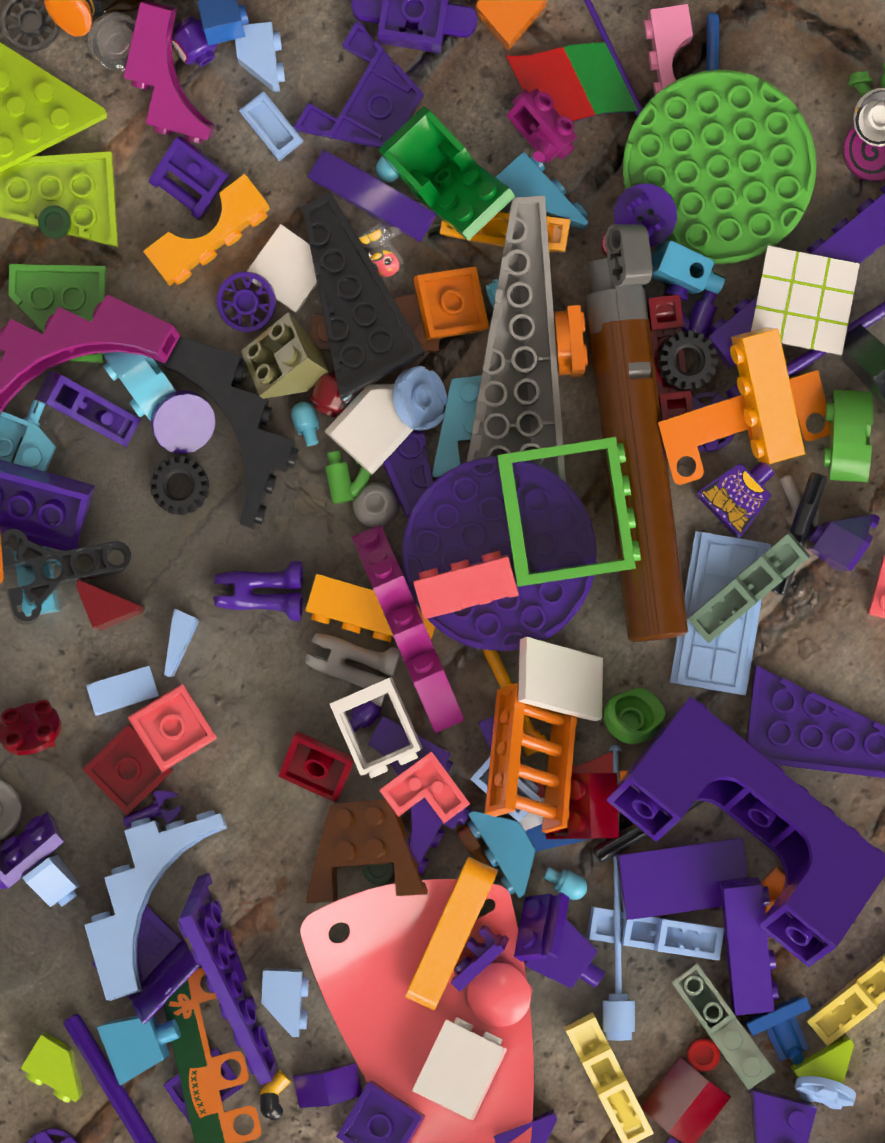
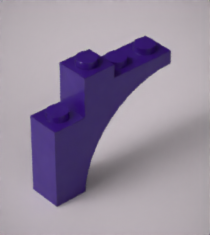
(425, 821)

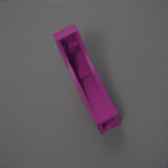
(152, 64)

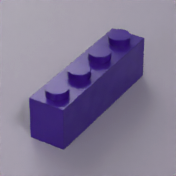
(747, 946)

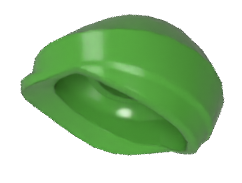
(634, 715)

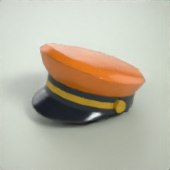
(74, 15)

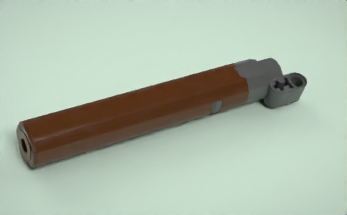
(631, 414)

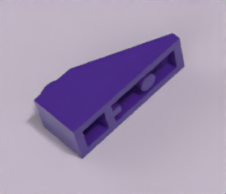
(87, 408)

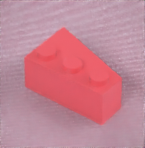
(465, 585)

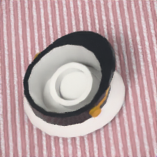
(870, 117)

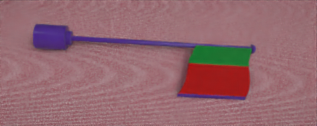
(579, 77)

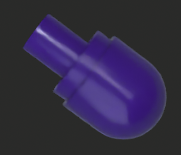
(364, 715)

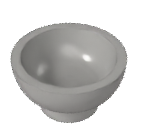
(376, 505)

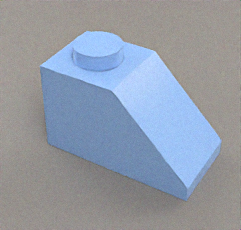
(53, 881)

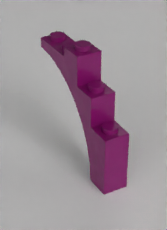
(68, 336)
(408, 628)

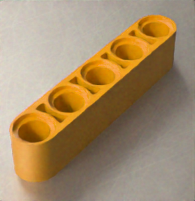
(451, 933)

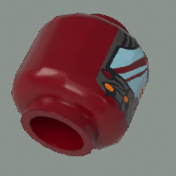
(327, 398)

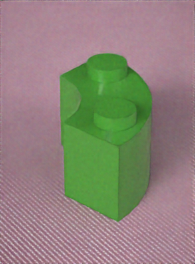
(849, 439)

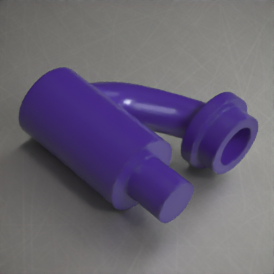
(702, 313)

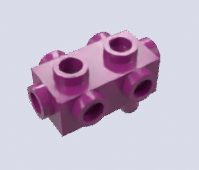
(542, 125)

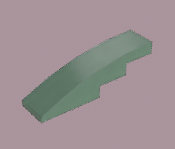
(749, 587)

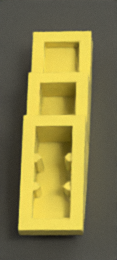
(851, 1003)
(608, 1079)

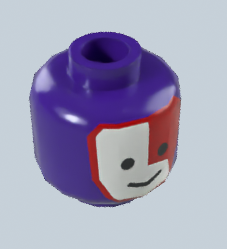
(191, 42)

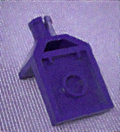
(28, 849)

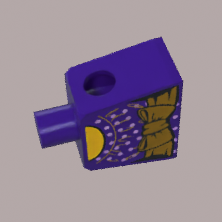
(737, 496)

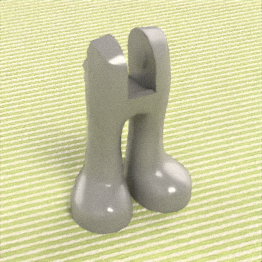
(342, 650)

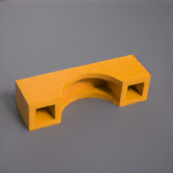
(177, 256)

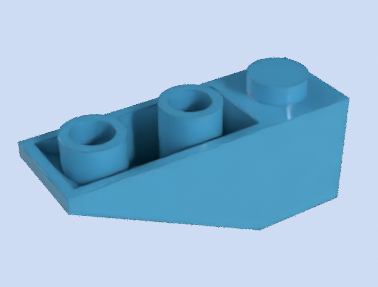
(527, 179)

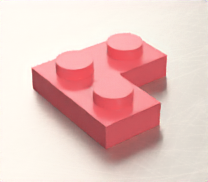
(428, 780)

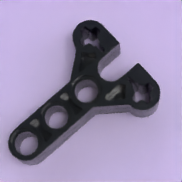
(35, 557)

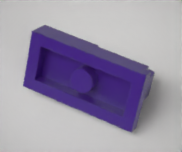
(483, 955)

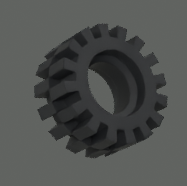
(705, 354)
(160, 481)

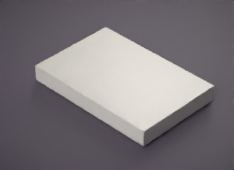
(560, 679)

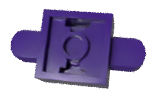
(416, 22)

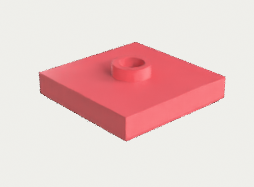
(172, 728)

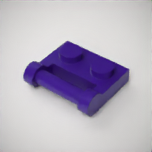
(195, 170)

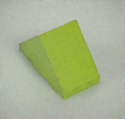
(828, 1062)

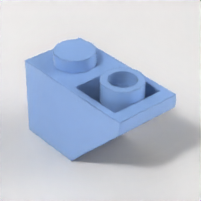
(258, 54)
(283, 997)

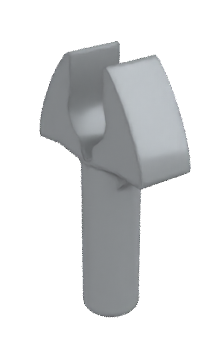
(794, 498)

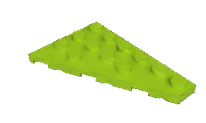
(37, 109)

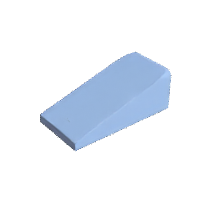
(181, 633)
(122, 690)

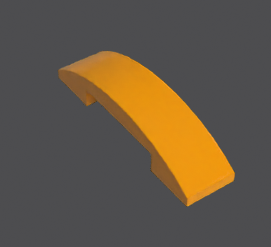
(495, 232)

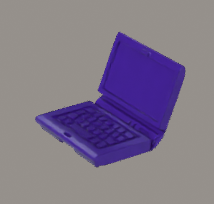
(154, 944)

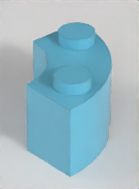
(141, 378)

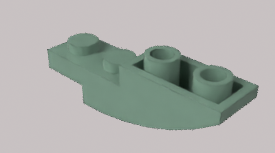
(723, 1027)

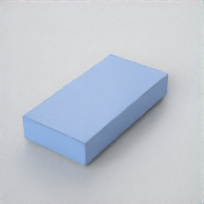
(271, 126)

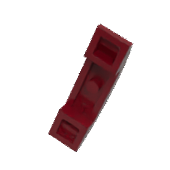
(666, 320)

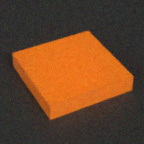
(451, 303)

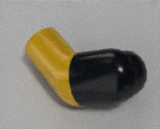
(269, 1096)

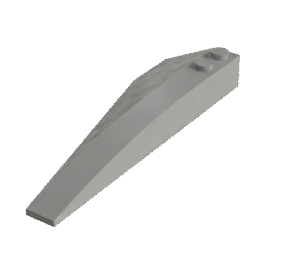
(519, 378)

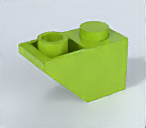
(54, 1065)

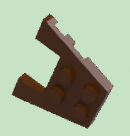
(362, 836)

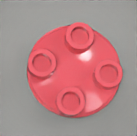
(499, 995)

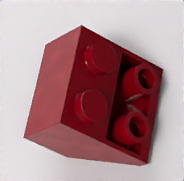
(588, 810)

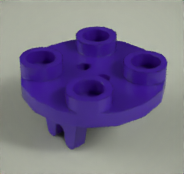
(637, 201)

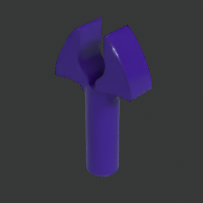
(155, 810)

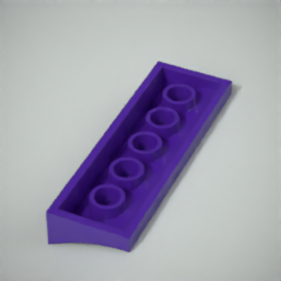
(43, 505)

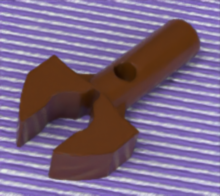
(472, 844)

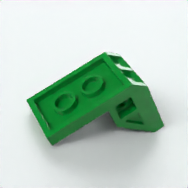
(444, 174)

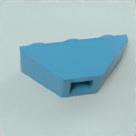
(507, 847)

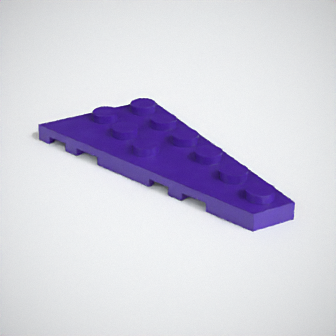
(811, 731)
(224, 975)

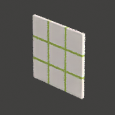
(806, 299)

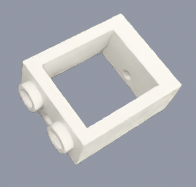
(377, 766)

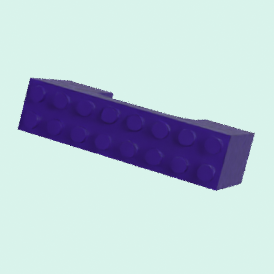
(824, 859)

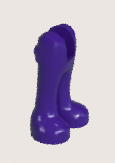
(245, 582)

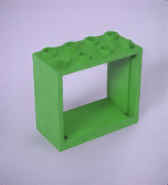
(624, 515)

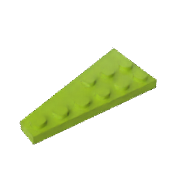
(75, 182)

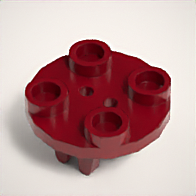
(29, 728)

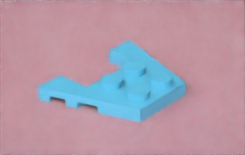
(457, 422)

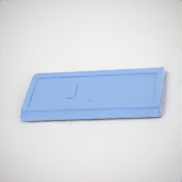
(727, 659)

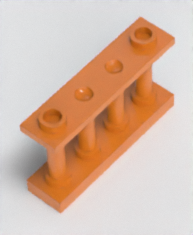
(506, 764)

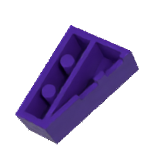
(780, 1118)

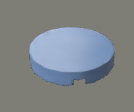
(419, 398)

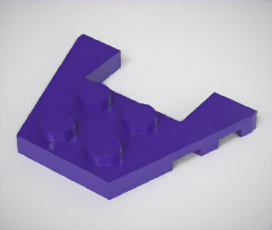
(378, 104)

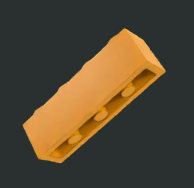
(767, 395)
(353, 606)

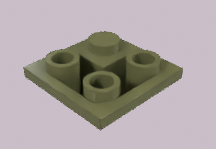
(284, 359)

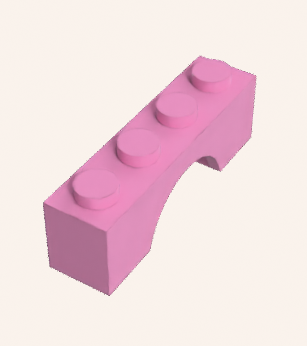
(669, 31)

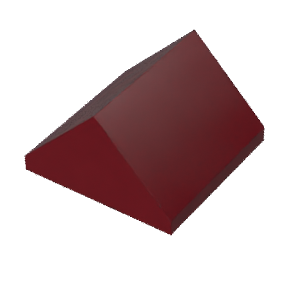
(104, 607)
(316, 766)
(685, 1102)

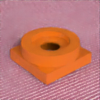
(569, 342)

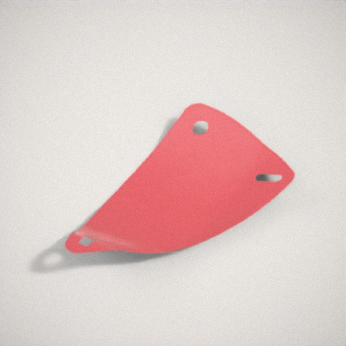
(392, 1035)

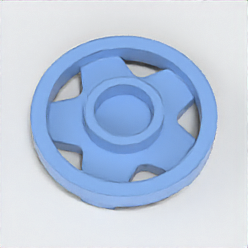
(825, 1091)

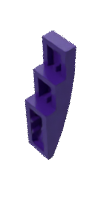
(371, 196)

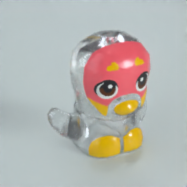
(382, 251)

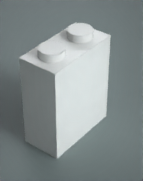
(460, 1068)

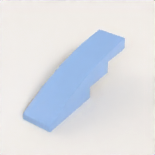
(658, 934)

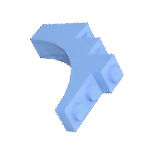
(153, 852)

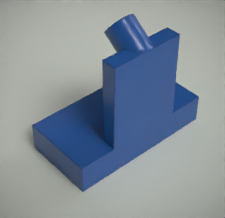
(783, 1028)

